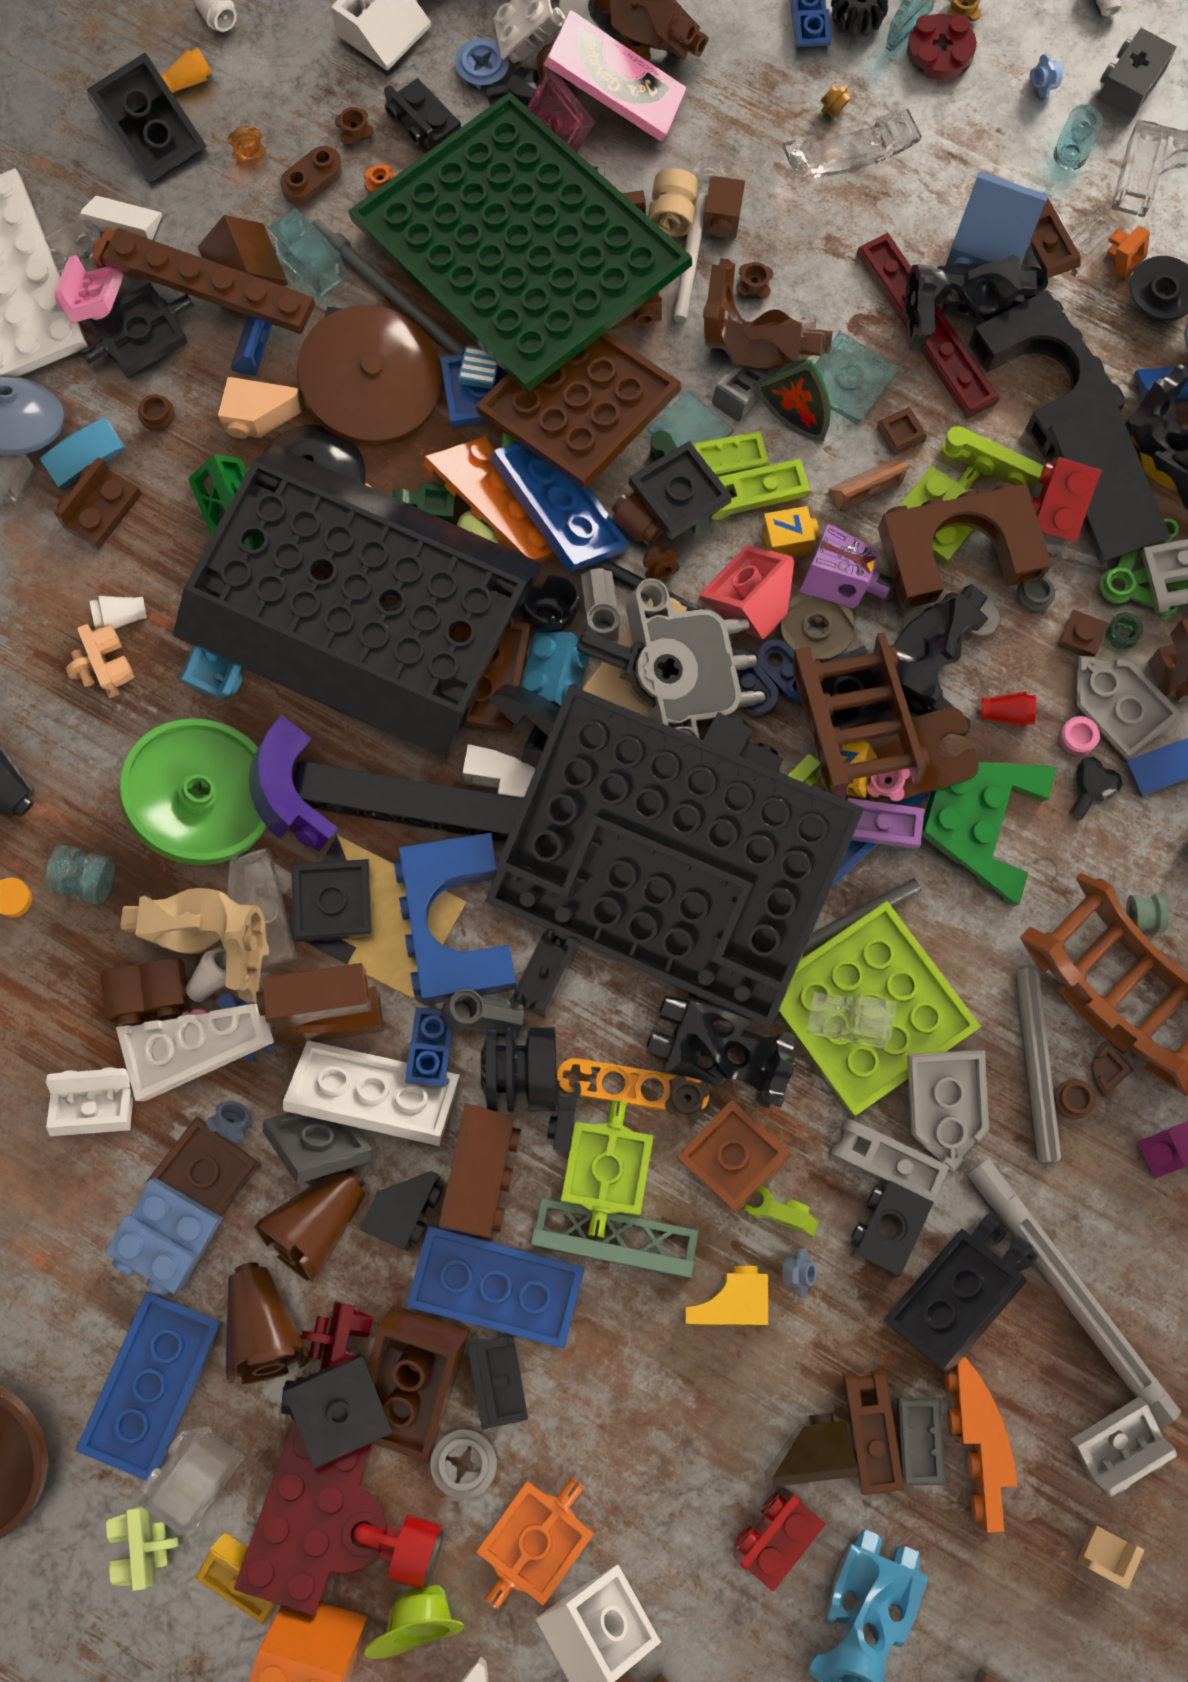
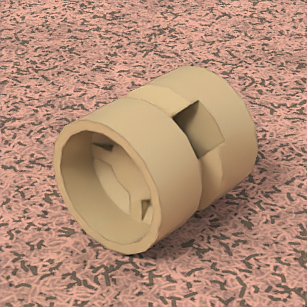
(674, 201)

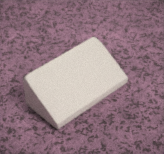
(120, 215)

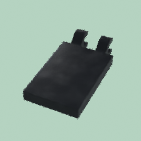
(961, 1294)

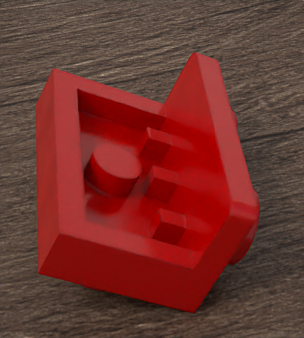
(1065, 497)

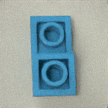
(81, 449)

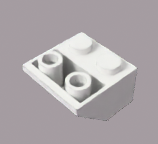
(380, 27)

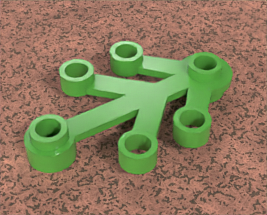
(1131, 581)

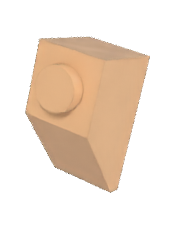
(256, 407)

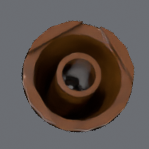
(312, 1222)
(259, 1328)

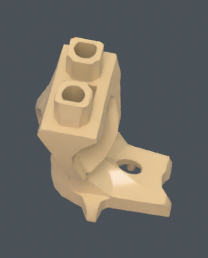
(201, 921)

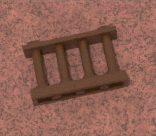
(830, 739)

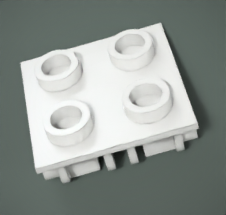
(521, 22)

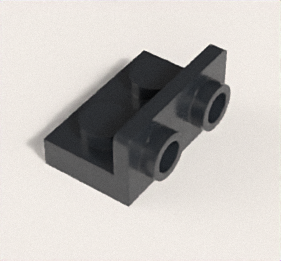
(421, 114)

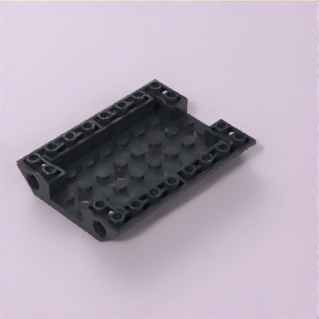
(332, 633)

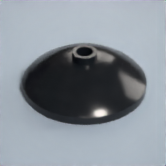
(324, 449)

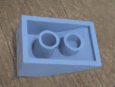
(996, 222)

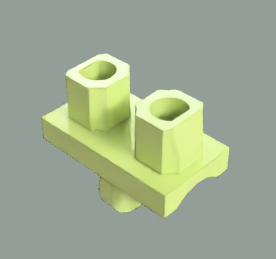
(138, 1568)

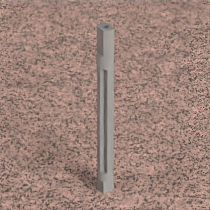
(1074, 1293)

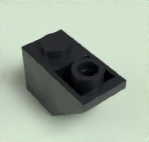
(399, 1210)

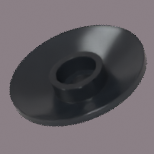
(1162, 275)

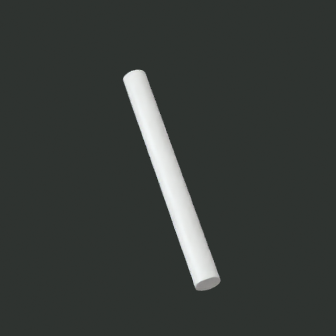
(692, 247)

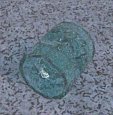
(73, 873)

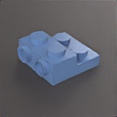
(163, 1237)

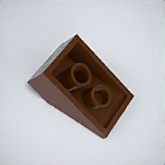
(414, 1377)

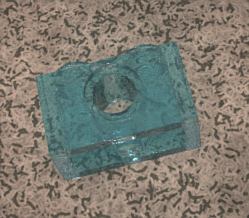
(307, 252)

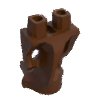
(656, 25)
(765, 342)

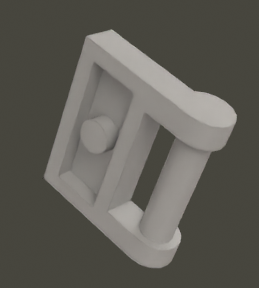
(1166, 565)

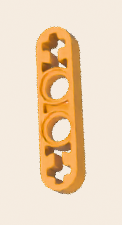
(633, 1081)

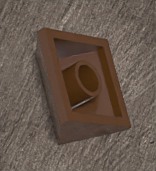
(243, 247)

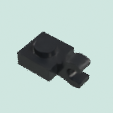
(561, 1126)

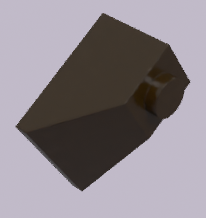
(814, 1453)

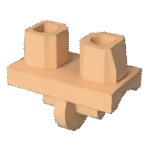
(98, 644)

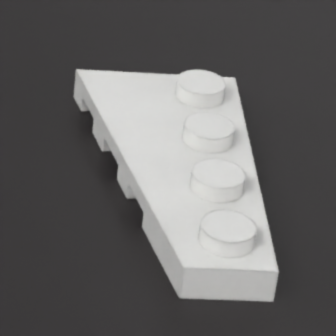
(181, 1049)

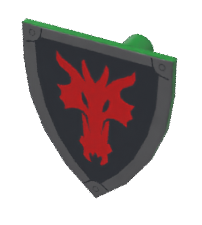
(798, 400)

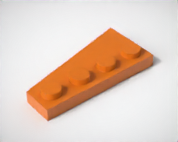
(479, 484)

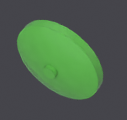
(191, 792)

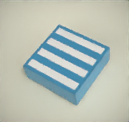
(478, 369)

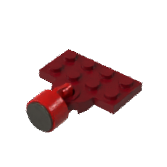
(327, 1525)

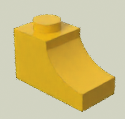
(739, 1301)

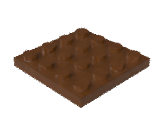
(583, 409)

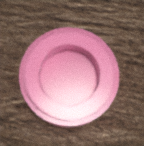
(1079, 736)

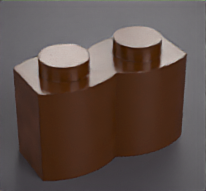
(145, 991)

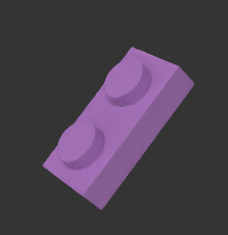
(889, 824)

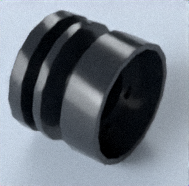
(520, 1069)

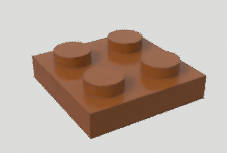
(733, 1156)

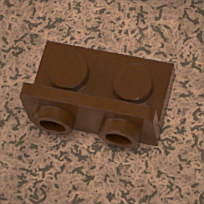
(96, 504)

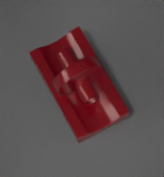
(343, 1322)

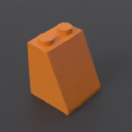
(310, 1646)

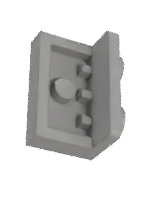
(1122, 1448)

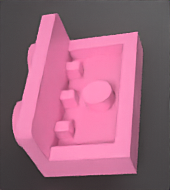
(87, 293)

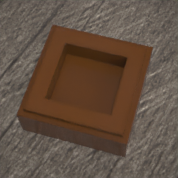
(901, 431)

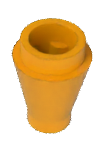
(187, 71)

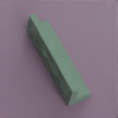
(613, 1253)

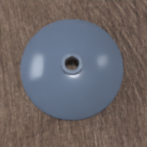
(28, 416)

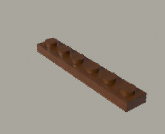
(209, 281)

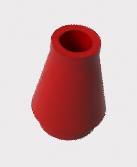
(1011, 709)

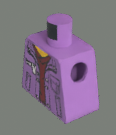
(844, 570)

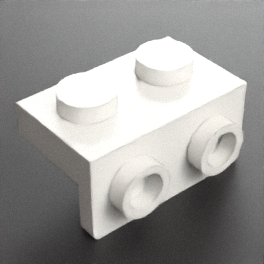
(89, 1102)

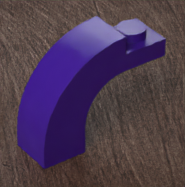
(274, 790)

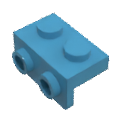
(554, 665)
(211, 674)

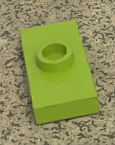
(734, 453)

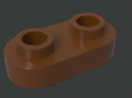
(314, 175)

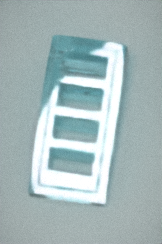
(906, 19)

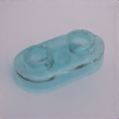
(1077, 139)

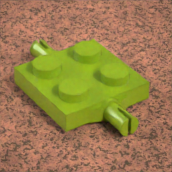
(938, 485)
(607, 1169)

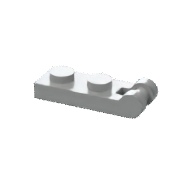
(890, 1160)

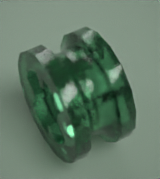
(1126, 620)

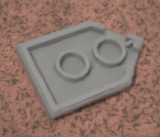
(1123, 703)
(948, 1102)

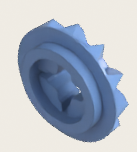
(481, 51)

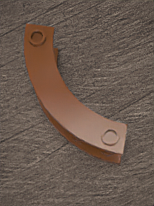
(1100, 1010)

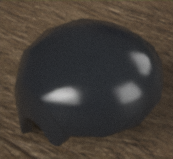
(552, 604)

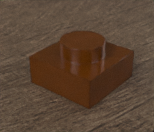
(1082, 634)

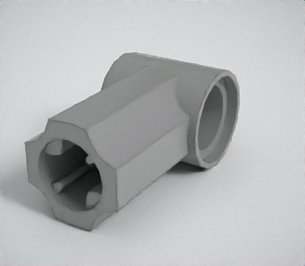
(600, 603)

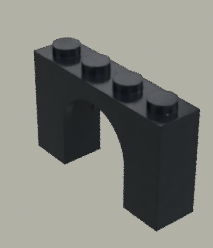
(1044, 329)

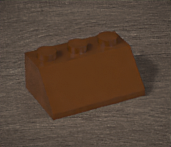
(479, 1172)

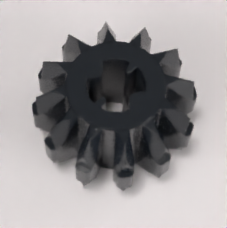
(859, 14)

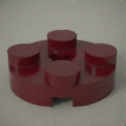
(945, 29)

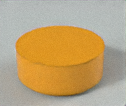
(14, 897)

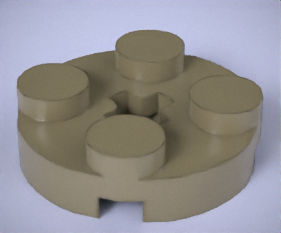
(836, 635)

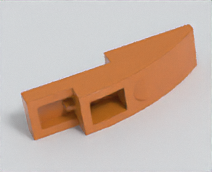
(979, 1423)

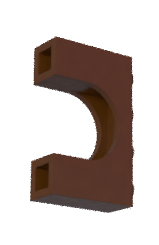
(1001, 514)
(321, 1004)

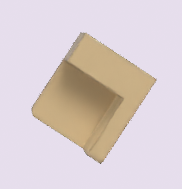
(1110, 1556)

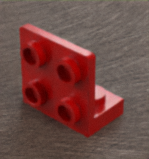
(777, 1539)

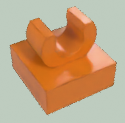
(1128, 250)

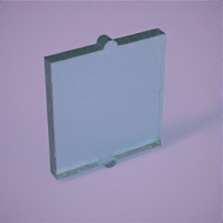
(691, 421)

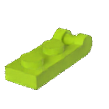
(990, 458)
(764, 487)

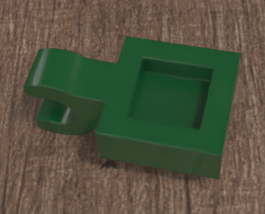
(429, 498)

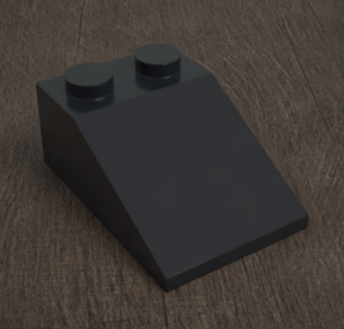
(145, 118)

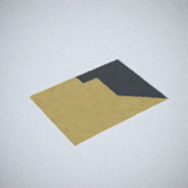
(386, 952)

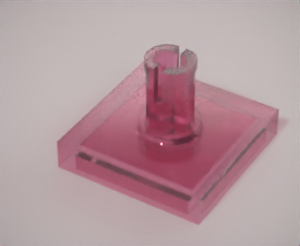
(561, 110)

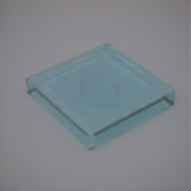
(854, 377)

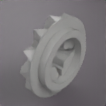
(445, 1472)

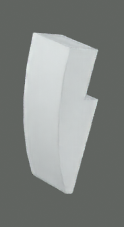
(497, 771)

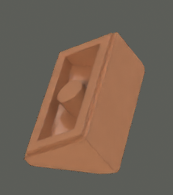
(868, 484)

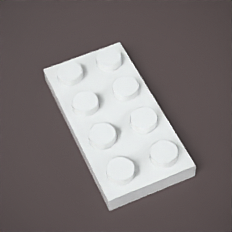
(368, 1094)

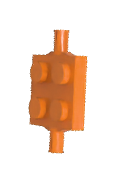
(535, 1542)

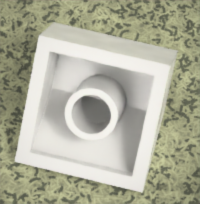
(598, 1629)

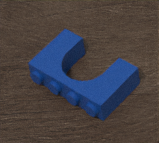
(427, 873)

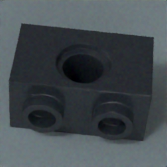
(909, 1213)

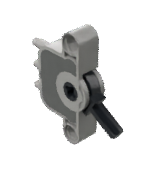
(689, 649)

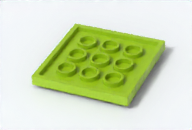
(883, 962)

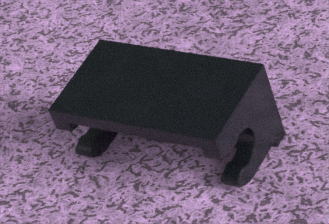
(545, 973)
(497, 1382)

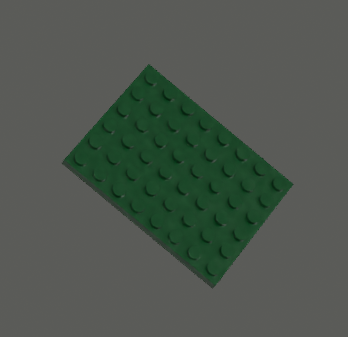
(520, 240)

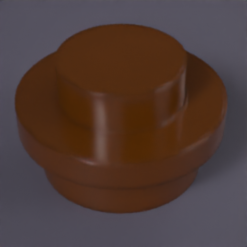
(156, 412)
(1074, 1099)

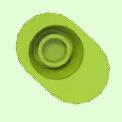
(414, 1621)

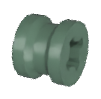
(1148, 912)

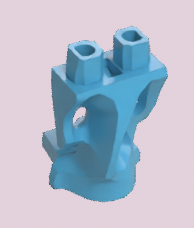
(876, 1587)

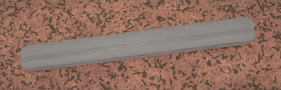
(1038, 1065)

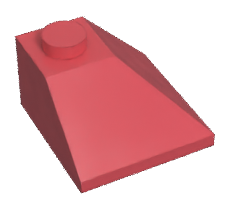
(754, 589)

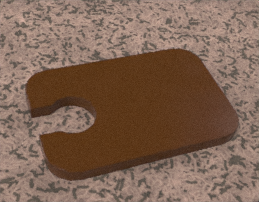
(942, 771)

